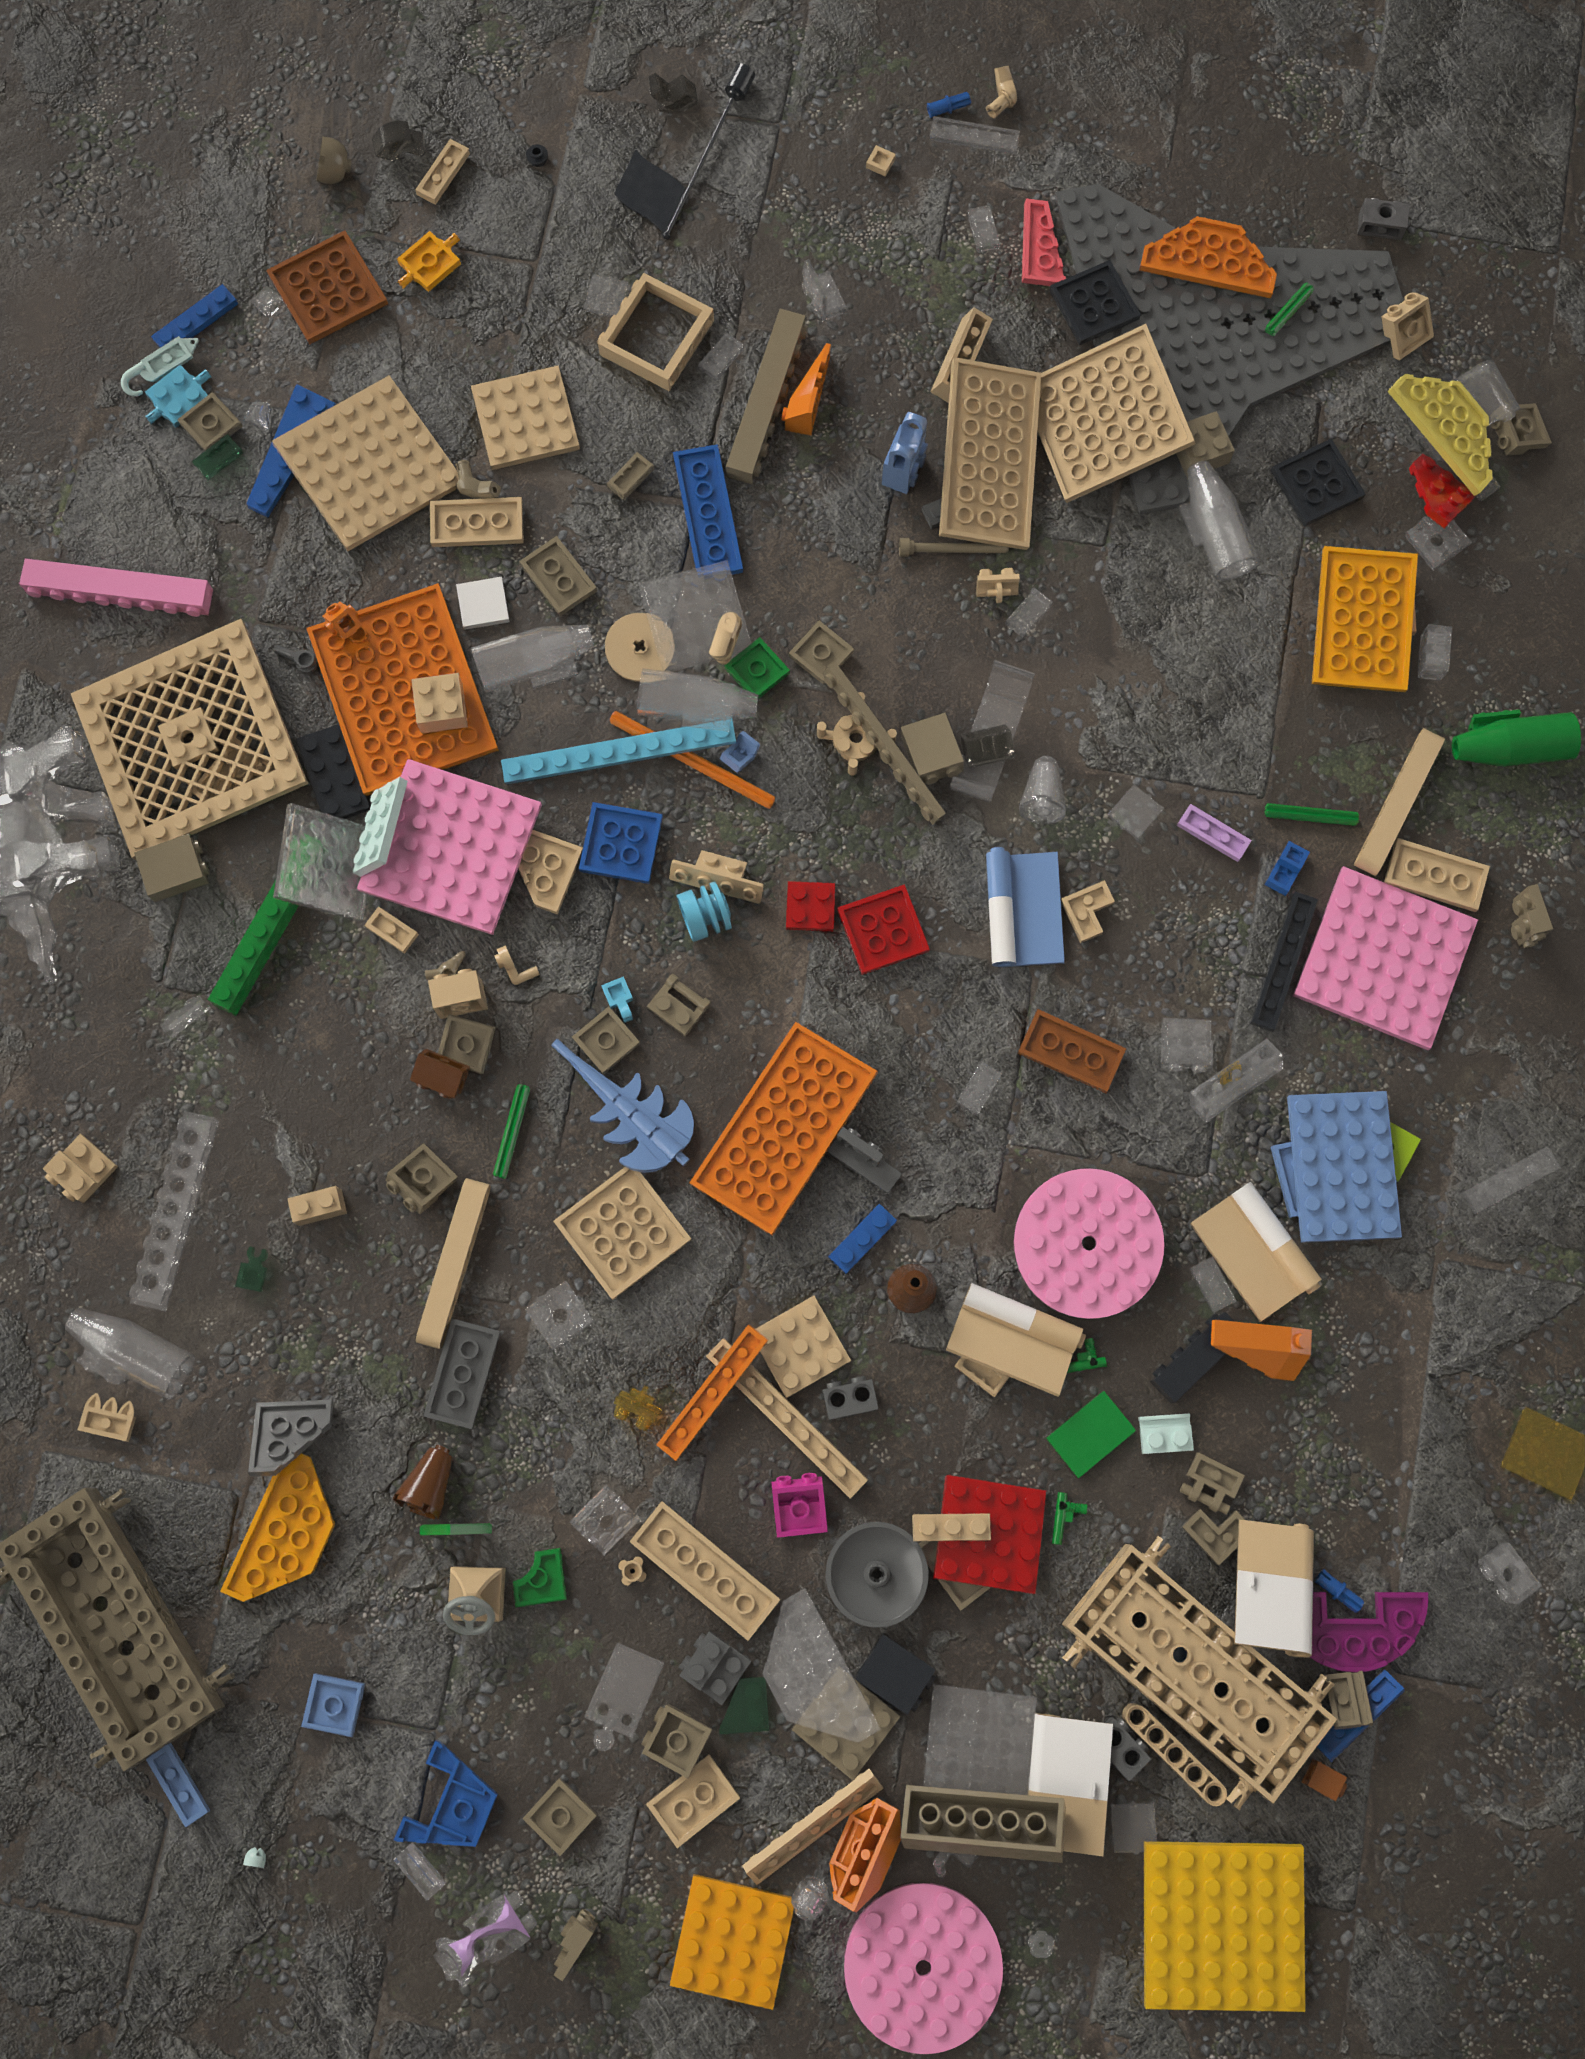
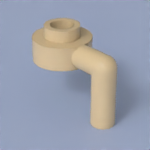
(504, 960)

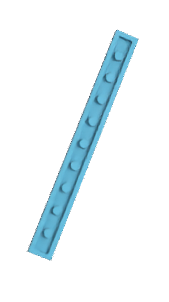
(613, 752)

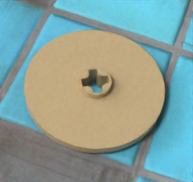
(621, 649)

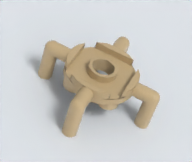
(849, 750)

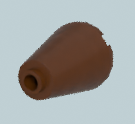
(907, 1297)
(426, 1484)

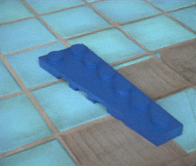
(275, 473)

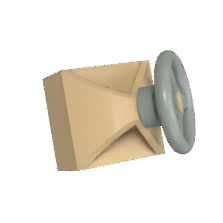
(473, 1597)

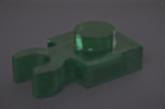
(252, 1275)

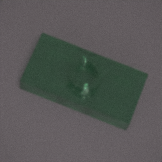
(217, 457)

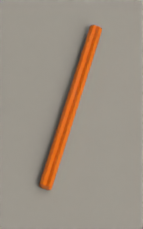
(701, 764)

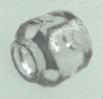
(810, 1898)

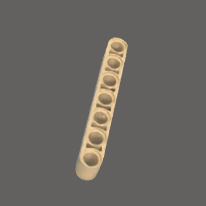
(1399, 802)
(453, 1263)

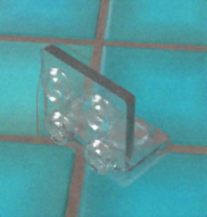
(823, 293)

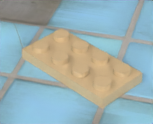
(476, 522)
(1436, 875)

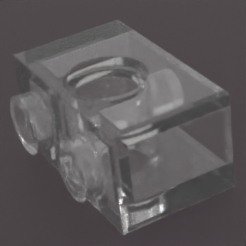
(1522, 1582)

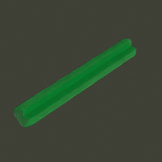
(1311, 814)
(511, 1131)

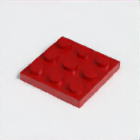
(883, 929)

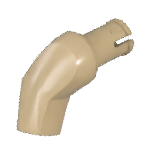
(1006, 92)

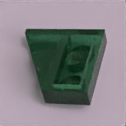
(747, 1708)

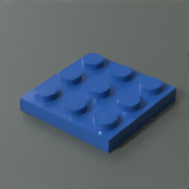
(620, 843)

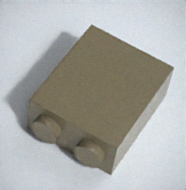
(932, 749)
(172, 867)

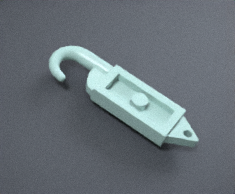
(160, 362)

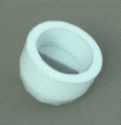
(255, 1858)

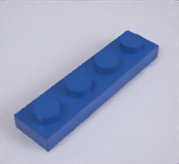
(197, 317)
(1381, 1695)

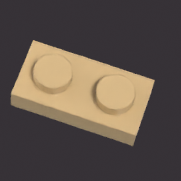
(391, 930)

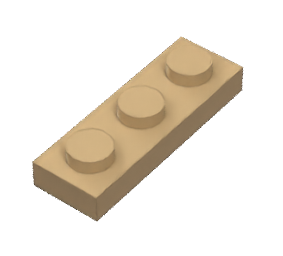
(442, 171)
(951, 1527)

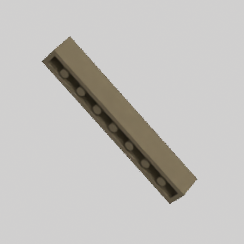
(766, 395)

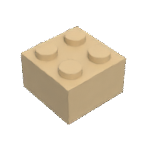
(439, 703)
(457, 993)

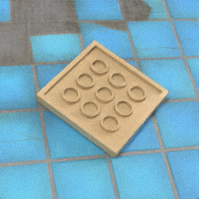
(525, 417)
(622, 1231)

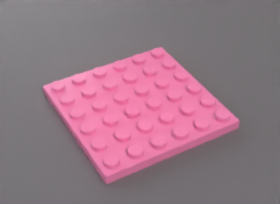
(454, 847)
(1385, 958)

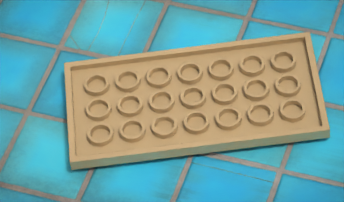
(990, 454)

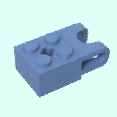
(906, 454)

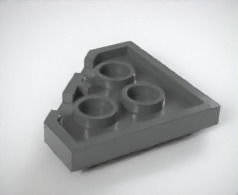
(286, 1431)

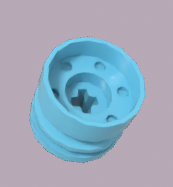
(704, 911)

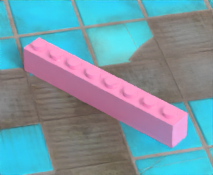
(116, 587)

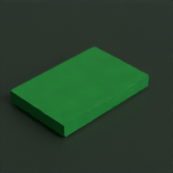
(1090, 1434)

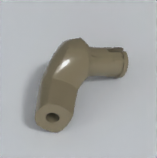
(472, 487)

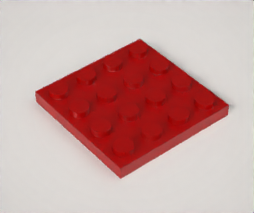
(1016, 1526)

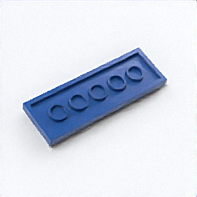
(707, 507)

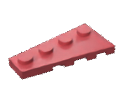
(1040, 253)

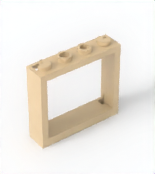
(668, 376)

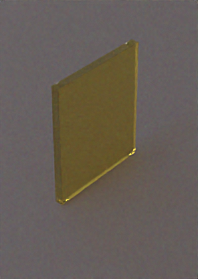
(1546, 1453)

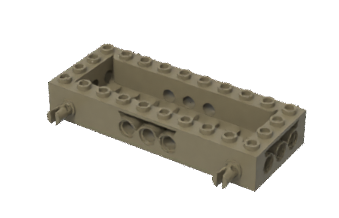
(91, 1639)

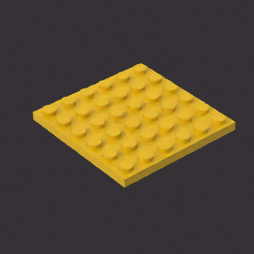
(1224, 1926)

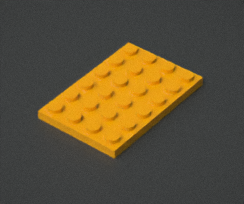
(1364, 619)

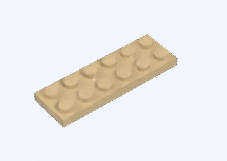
(705, 1570)

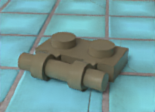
(1216, 1476)

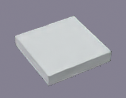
(482, 603)

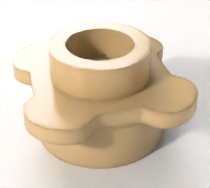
(638, 1575)

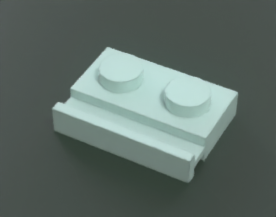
(1165, 1433)

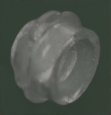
(1036, 1950)

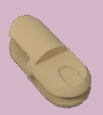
(726, 637)

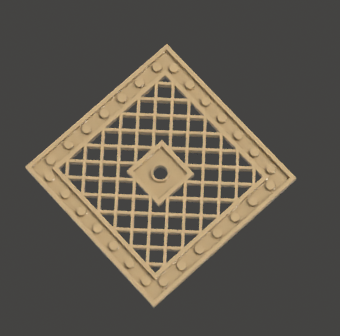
(150, 674)

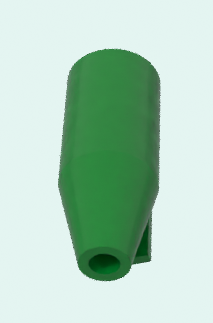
(1513, 741)

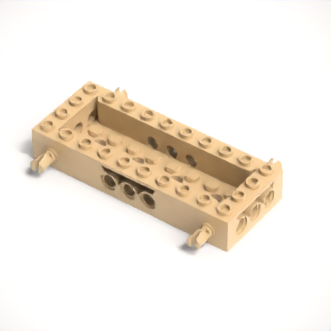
(1186, 1688)

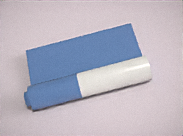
(1024, 908)

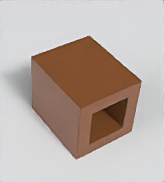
(1325, 1780)

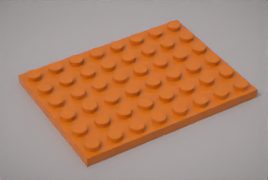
(374, 692)

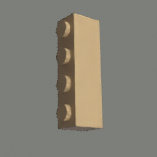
(964, 345)

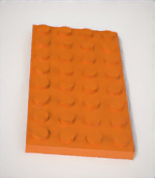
(783, 1128)

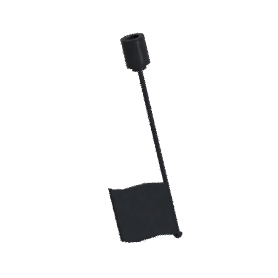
(657, 193)

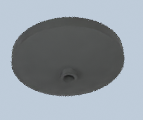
(882, 1599)

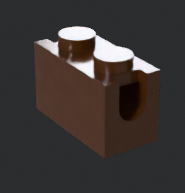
(439, 1074)

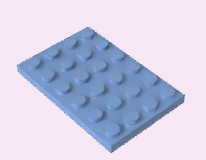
(1344, 1167)

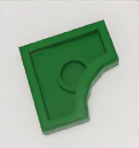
(456, 1529)
(543, 1582)

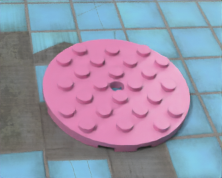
(1125, 1252)
(916, 2009)

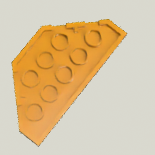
(284, 1534)

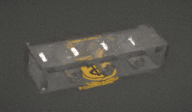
(1236, 1080)

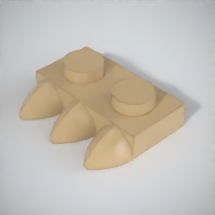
(107, 1420)

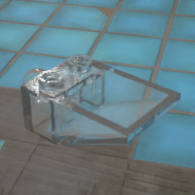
(625, 1691)

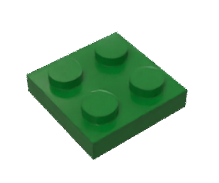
(757, 668)

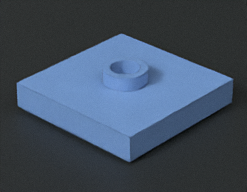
(333, 1705)

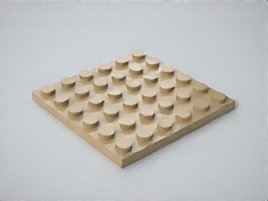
(1109, 414)
(368, 462)

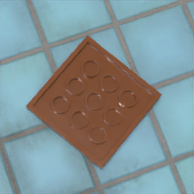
(327, 287)

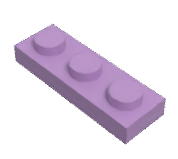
(1214, 832)

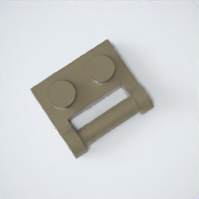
(674, 1011)

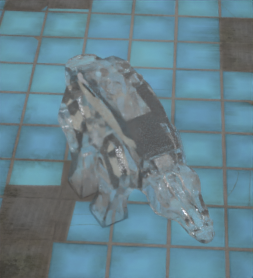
(31, 850)

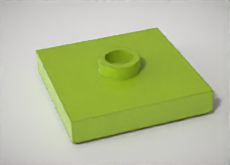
(1403, 1146)

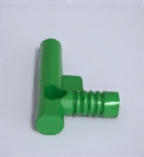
(1084, 1358)
(1065, 1515)

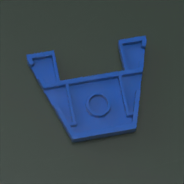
(461, 1809)

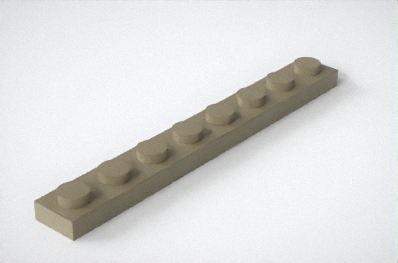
(880, 738)

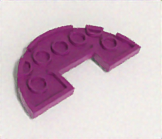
(1367, 1642)

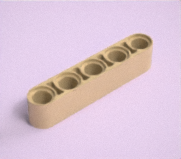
(1183, 1763)

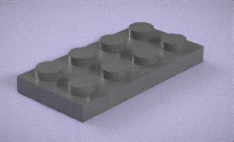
(462, 1374)

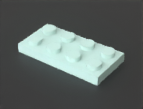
(379, 827)

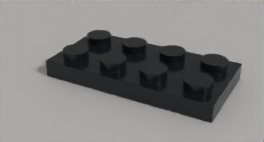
(332, 773)

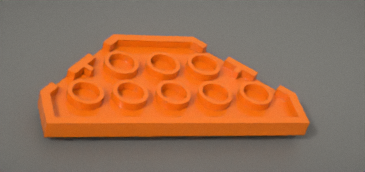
(1211, 255)

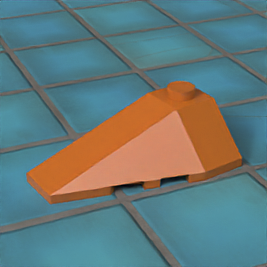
(1269, 1348)

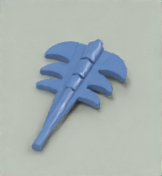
(659, 1138)

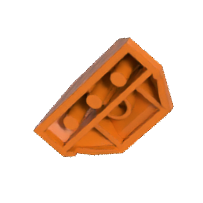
(864, 1853)

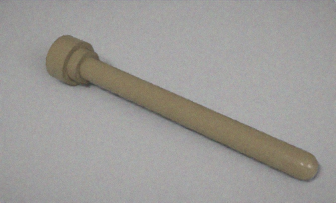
(908, 547)

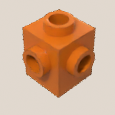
(341, 620)

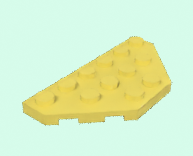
(1450, 423)

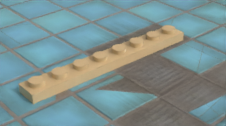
(795, 1425)

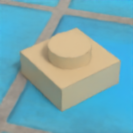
(880, 160)

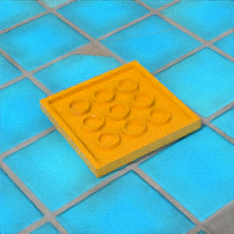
(732, 1942)

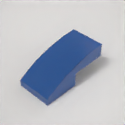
(1287, 868)

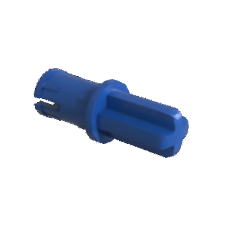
(948, 104)
(1339, 1591)

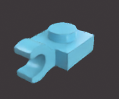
(618, 996)

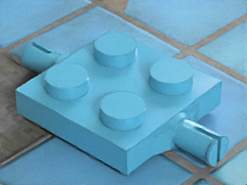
(176, 394)

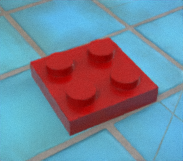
(810, 906)

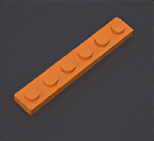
(712, 1392)

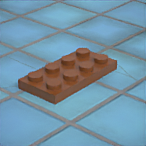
(1071, 1051)

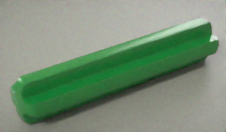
(1289, 309)

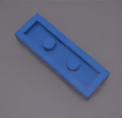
(862, 1239)

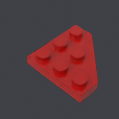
(1442, 493)

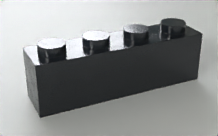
(1188, 1363)

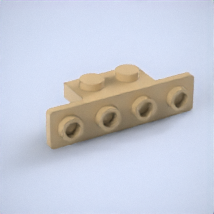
(723, 870)

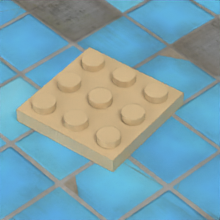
(801, 1347)

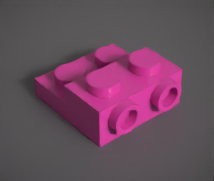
(799, 1505)

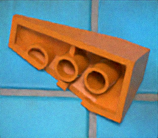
(804, 402)

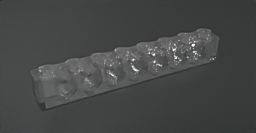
(179, 1224)

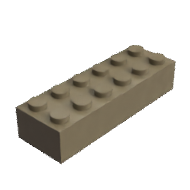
(984, 1823)

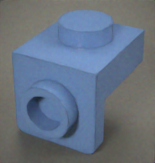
(741, 753)

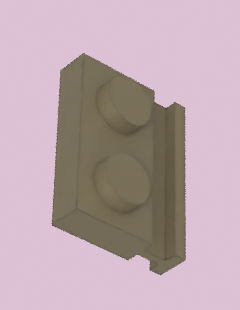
(1349, 1700)

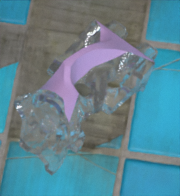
(459, 1956)

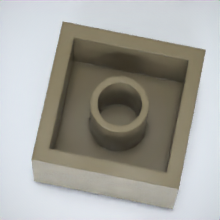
(1210, 443)

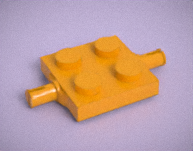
(429, 261)

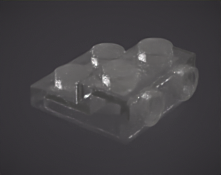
(1186, 1044)

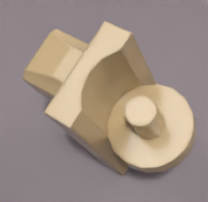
(997, 585)

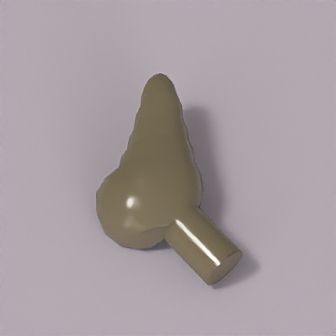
(449, 967)

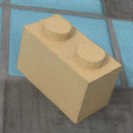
(317, 1206)

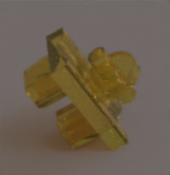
(638, 1403)

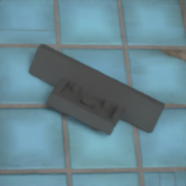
(864, 1159)

